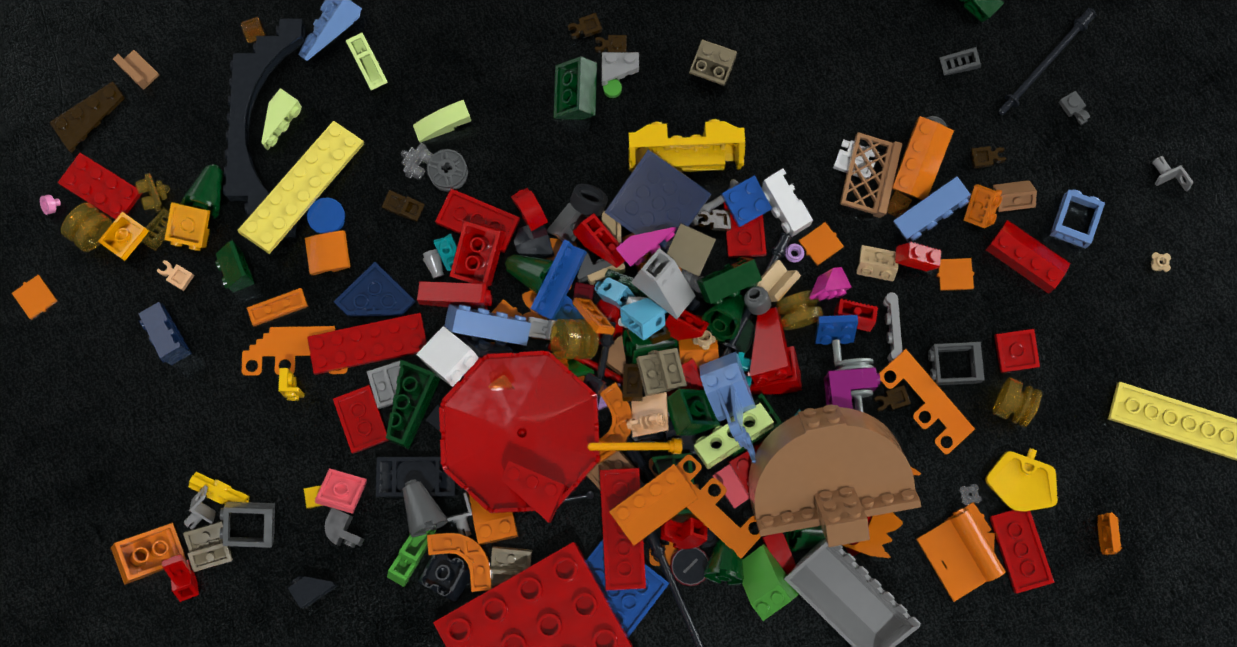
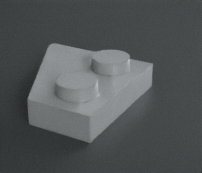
(618, 65)
(384, 383)

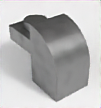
(336, 529)

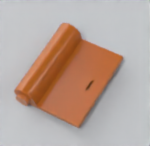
(964, 553)

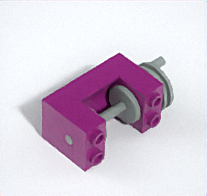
(851, 381)

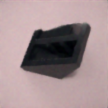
(533, 243)

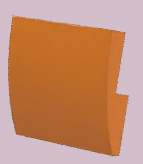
(327, 252)

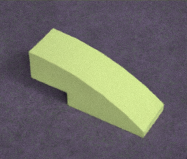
(366, 61)
(442, 121)

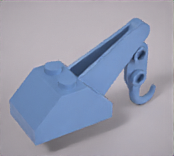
(729, 395)

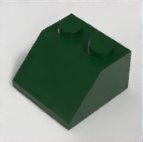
(234, 267)
(691, 412)

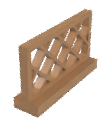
(886, 179)

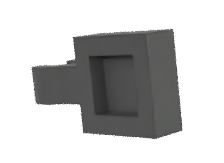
(1074, 105)

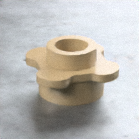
(1157, 266)
(705, 341)

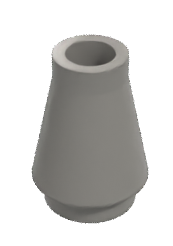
(434, 263)

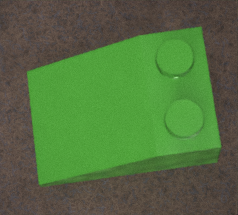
(766, 583)

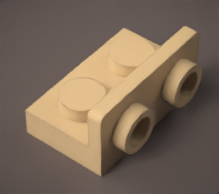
(877, 263)

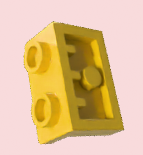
(288, 385)

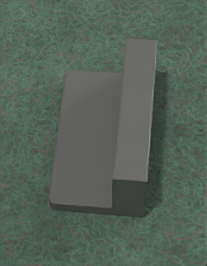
(566, 223)

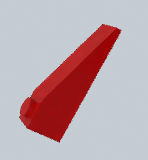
(781, 386)

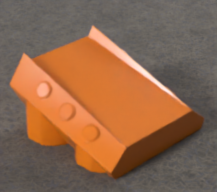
(1109, 534)

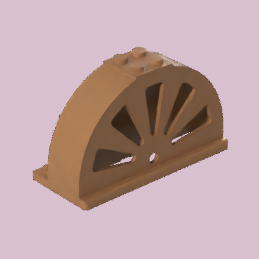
(831, 473)

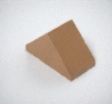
(616, 356)

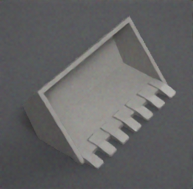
(850, 598)

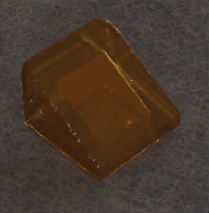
(252, 29)
(898, 204)
(501, 383)

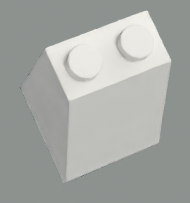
(447, 356)

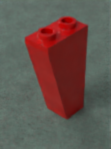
(446, 293)
(770, 350)

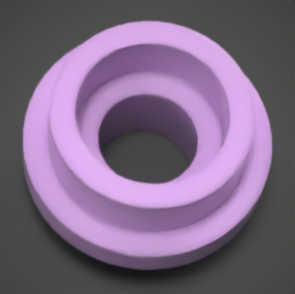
(794, 247)

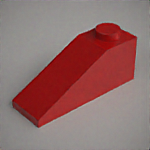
(599, 240)

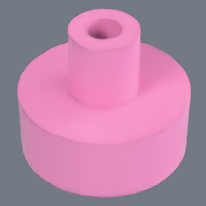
(49, 204)

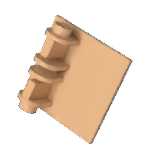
(649, 415)

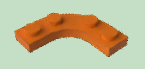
(621, 414)
(467, 549)

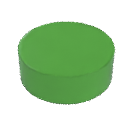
(612, 89)

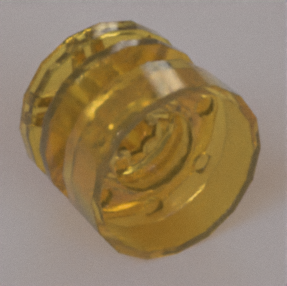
(573, 339)
(1022, 404)

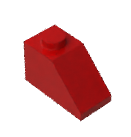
(686, 326)

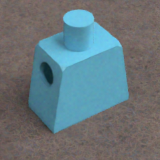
(612, 291)
(643, 317)

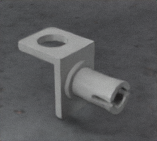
(1168, 173)
(199, 510)
(461, 519)

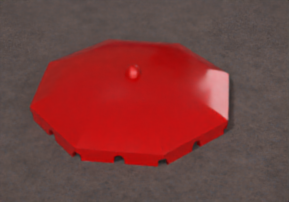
(536, 425)

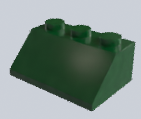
(575, 89)

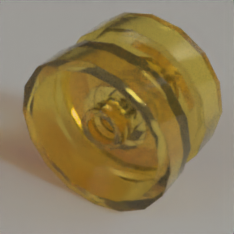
(85, 226)
(798, 310)

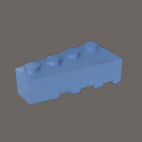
(932, 209)
(487, 325)

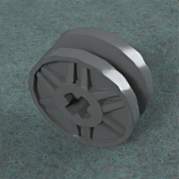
(440, 163)

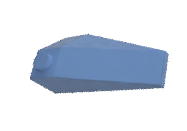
(335, 18)

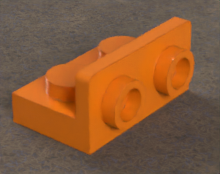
(983, 206)

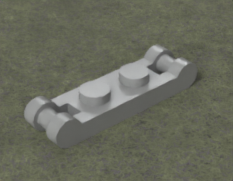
(893, 320)

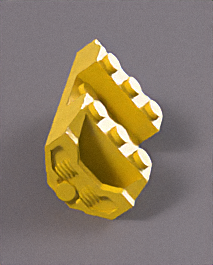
(693, 152)

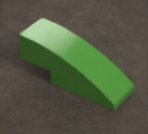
(408, 558)

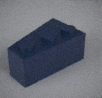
(164, 334)

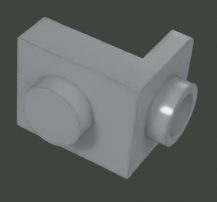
(540, 328)

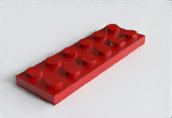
(367, 343)
(622, 560)

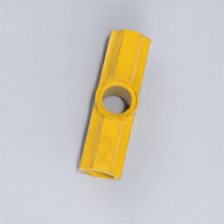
(216, 489)

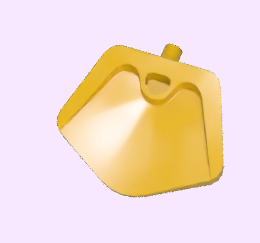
(1023, 482)

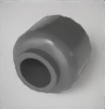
(757, 300)

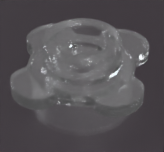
(966, 499)

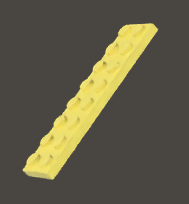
(300, 187)
(1174, 420)

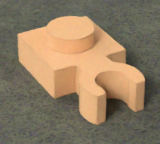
(178, 276)

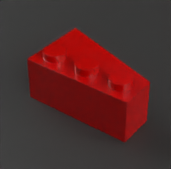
(535, 489)

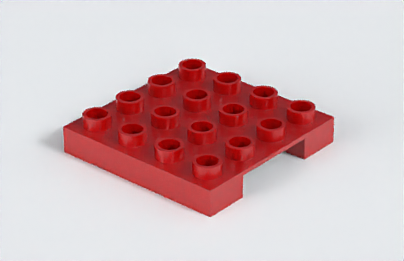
(540, 607)

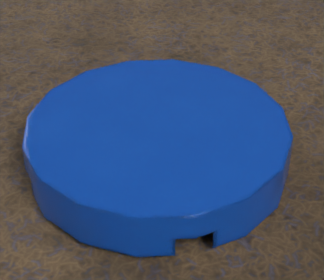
(326, 216)

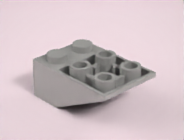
(664, 283)

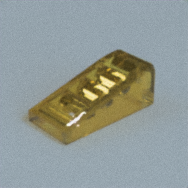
(153, 225)

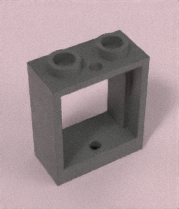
(976, 363)
(267, 509)

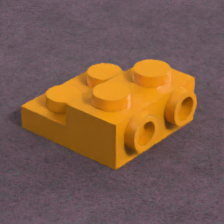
(187, 226)
(123, 236)

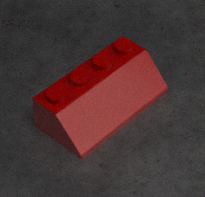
(1028, 257)

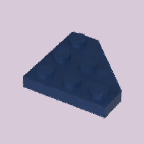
(374, 295)

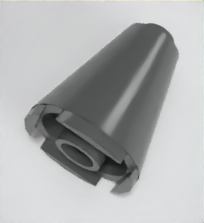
(421, 509)

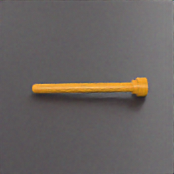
(673, 446)

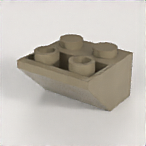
(713, 62)

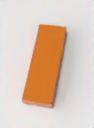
(277, 307)
(593, 316)

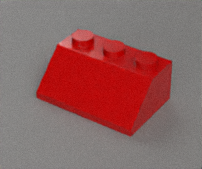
(477, 253)

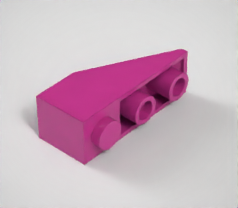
(639, 245)
(830, 285)

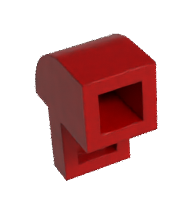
(529, 208)
(686, 534)
(182, 577)

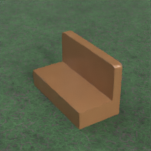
(137, 68)
(1016, 195)

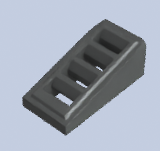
(962, 68)

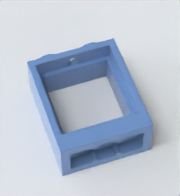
(1071, 235)

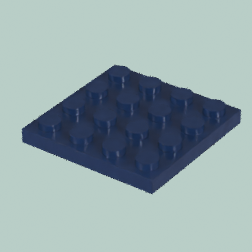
(657, 198)

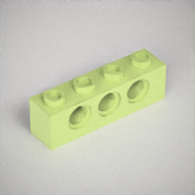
(712, 456)

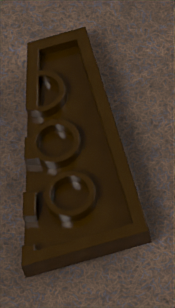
(82, 118)

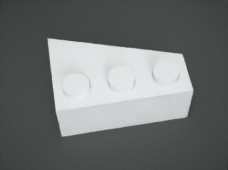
(786, 204)

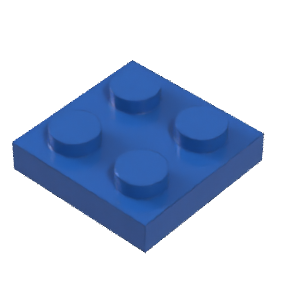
(746, 201)
(836, 328)

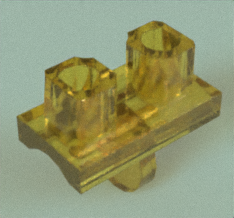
(153, 200)

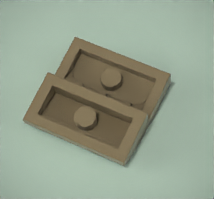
(690, 249)
(661, 372)
(206, 547)
(507, 563)

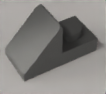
(588, 268)

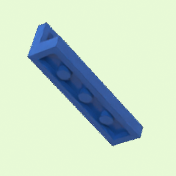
(558, 280)

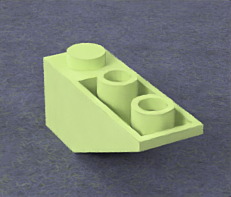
(279, 114)

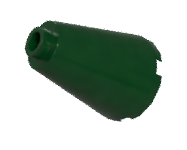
(206, 190)
(528, 270)
(725, 317)
(637, 347)
(804, 538)
(724, 565)

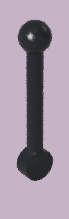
(589, 495)

